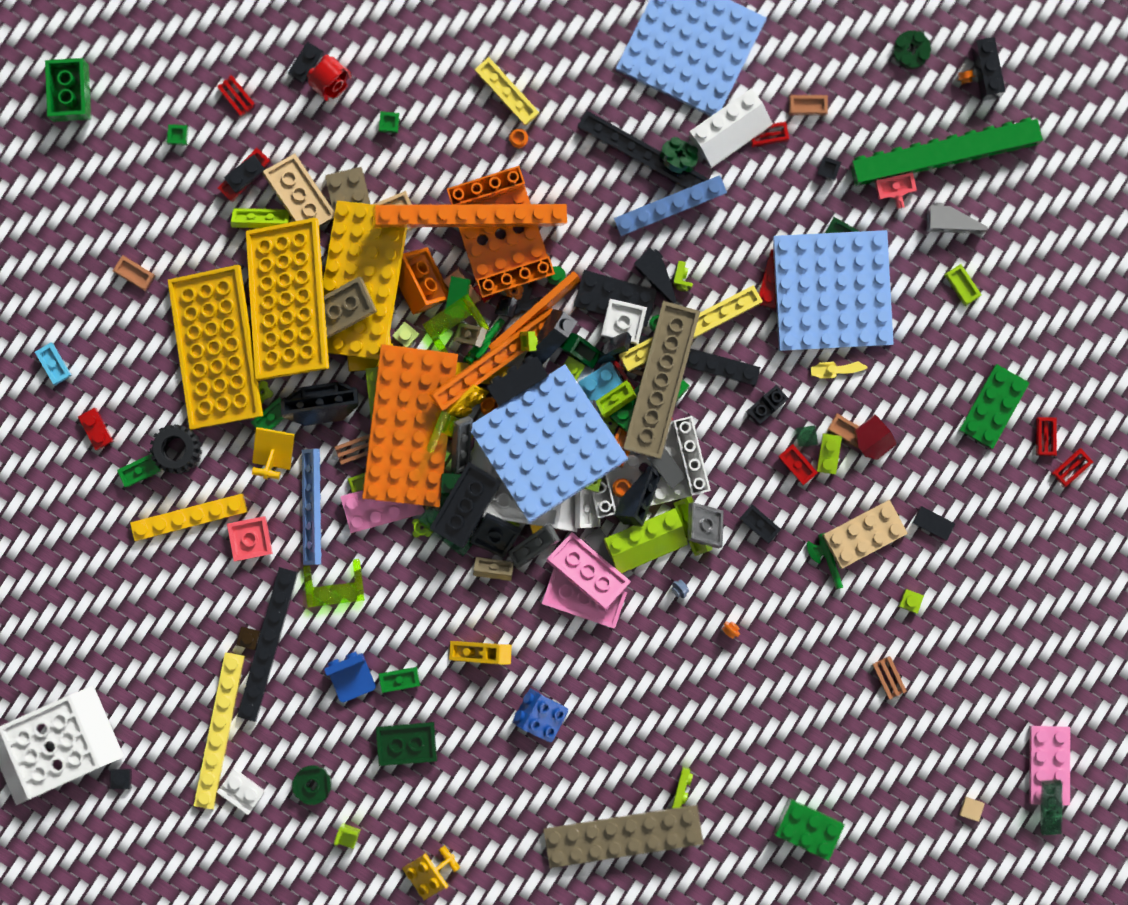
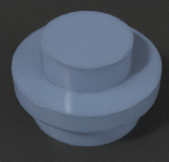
(680, 589)

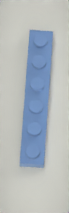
(670, 205)
(311, 507)

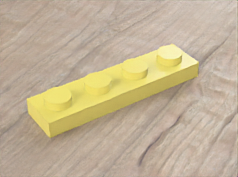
(507, 91)

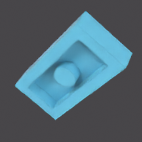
(53, 363)

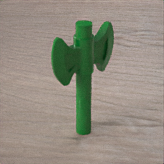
(476, 352)
(817, 551)

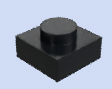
(828, 168)
(506, 306)
(120, 778)

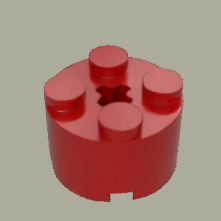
(328, 78)

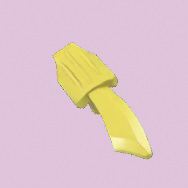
(829, 369)

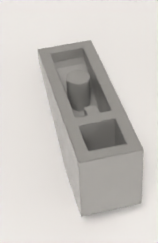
(947, 219)

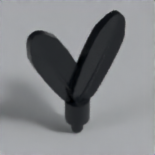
(524, 303)

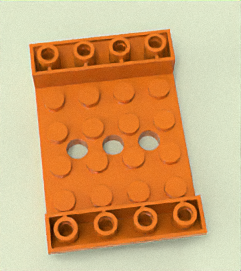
(506, 261)

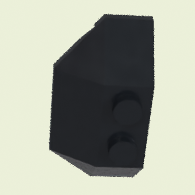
(320, 403)

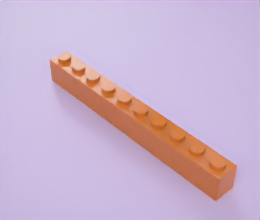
(469, 215)

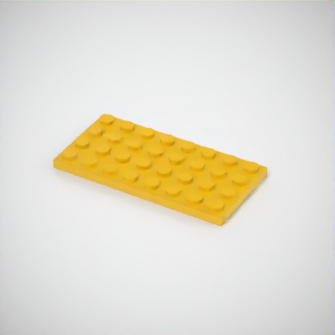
(374, 256)
(287, 299)
(215, 347)

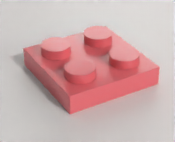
(249, 538)

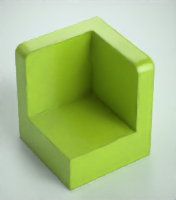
(347, 836)

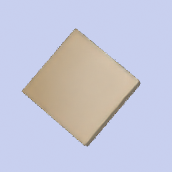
(971, 809)

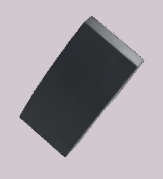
(614, 346)
(767, 405)

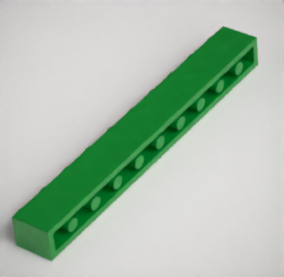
(946, 152)

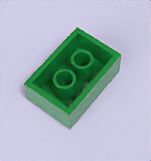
(68, 89)
(808, 829)

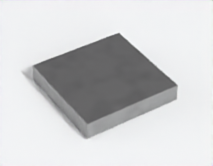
(705, 525)

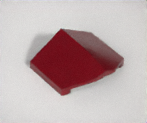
(874, 438)

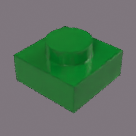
(389, 122)
(177, 135)

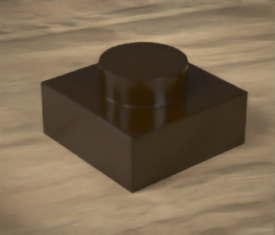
(248, 638)

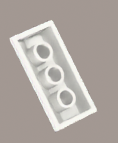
(730, 128)

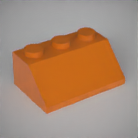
(421, 281)

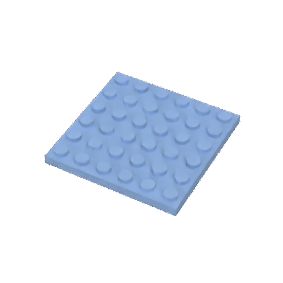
(692, 49)
(833, 290)
(548, 443)

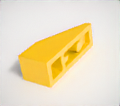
(480, 652)

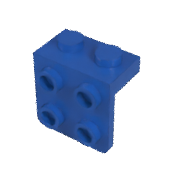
(350, 677)
(540, 715)

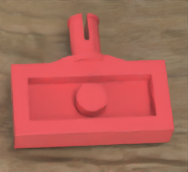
(896, 187)

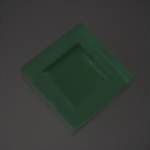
(806, 436)

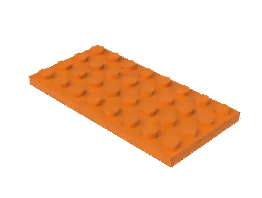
(402, 426)

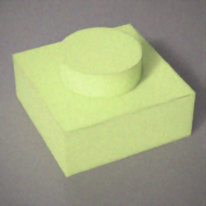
(406, 335)

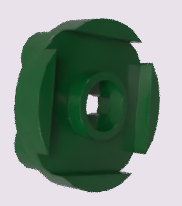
(917, 40)
(685, 150)
(303, 777)

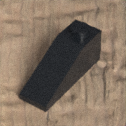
(654, 271)
(552, 334)
(637, 500)

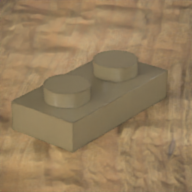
(470, 335)
(493, 568)

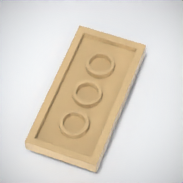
(298, 191)
(864, 534)

